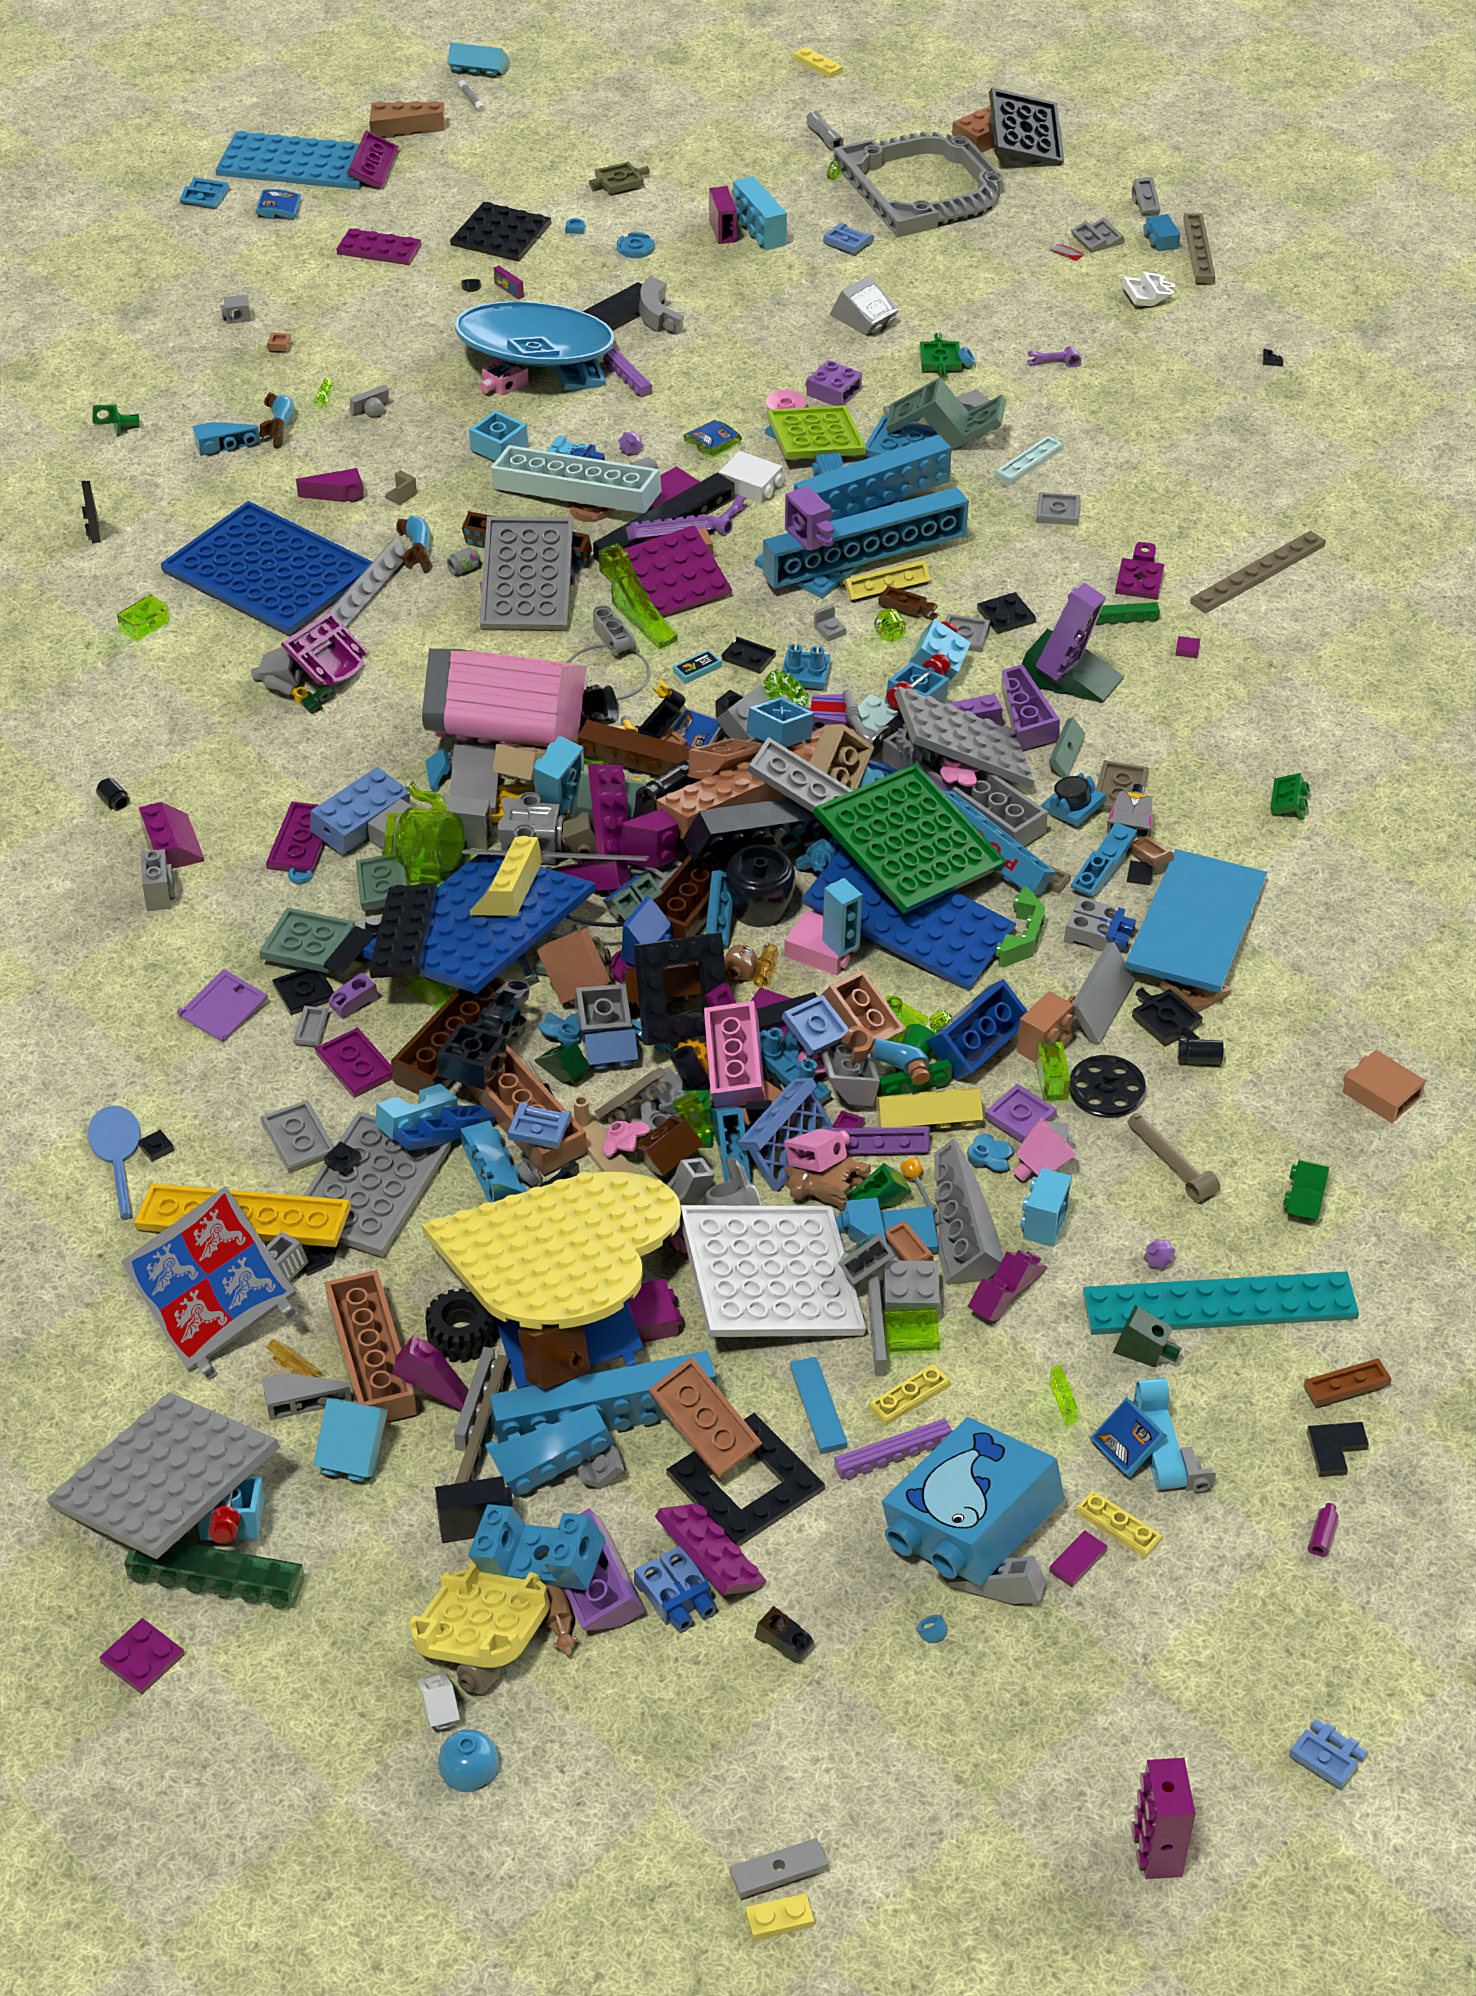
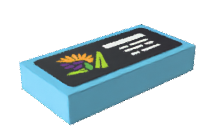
(697, 666)

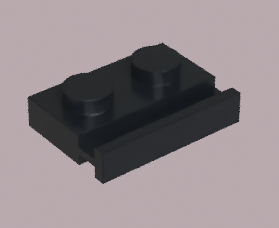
(748, 655)

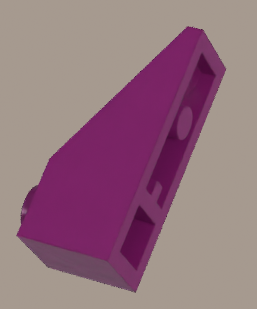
(332, 486)
(604, 873)
(428, 1370)

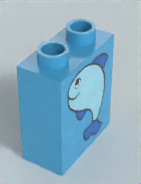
(972, 1501)

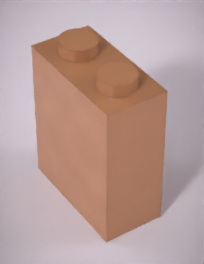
(573, 964)
(1383, 1086)

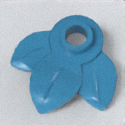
(564, 1030)
(989, 1152)

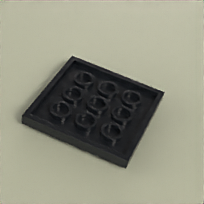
(500, 231)

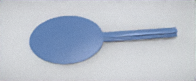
(114, 1138)

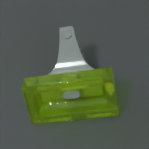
(690, 1108)

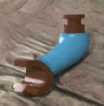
(283, 409)

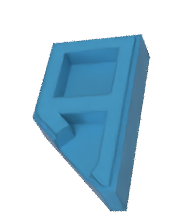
(437, 766)

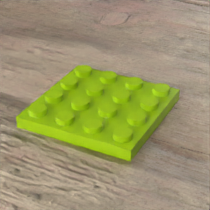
(816, 431)

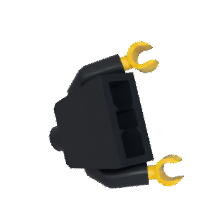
(663, 715)

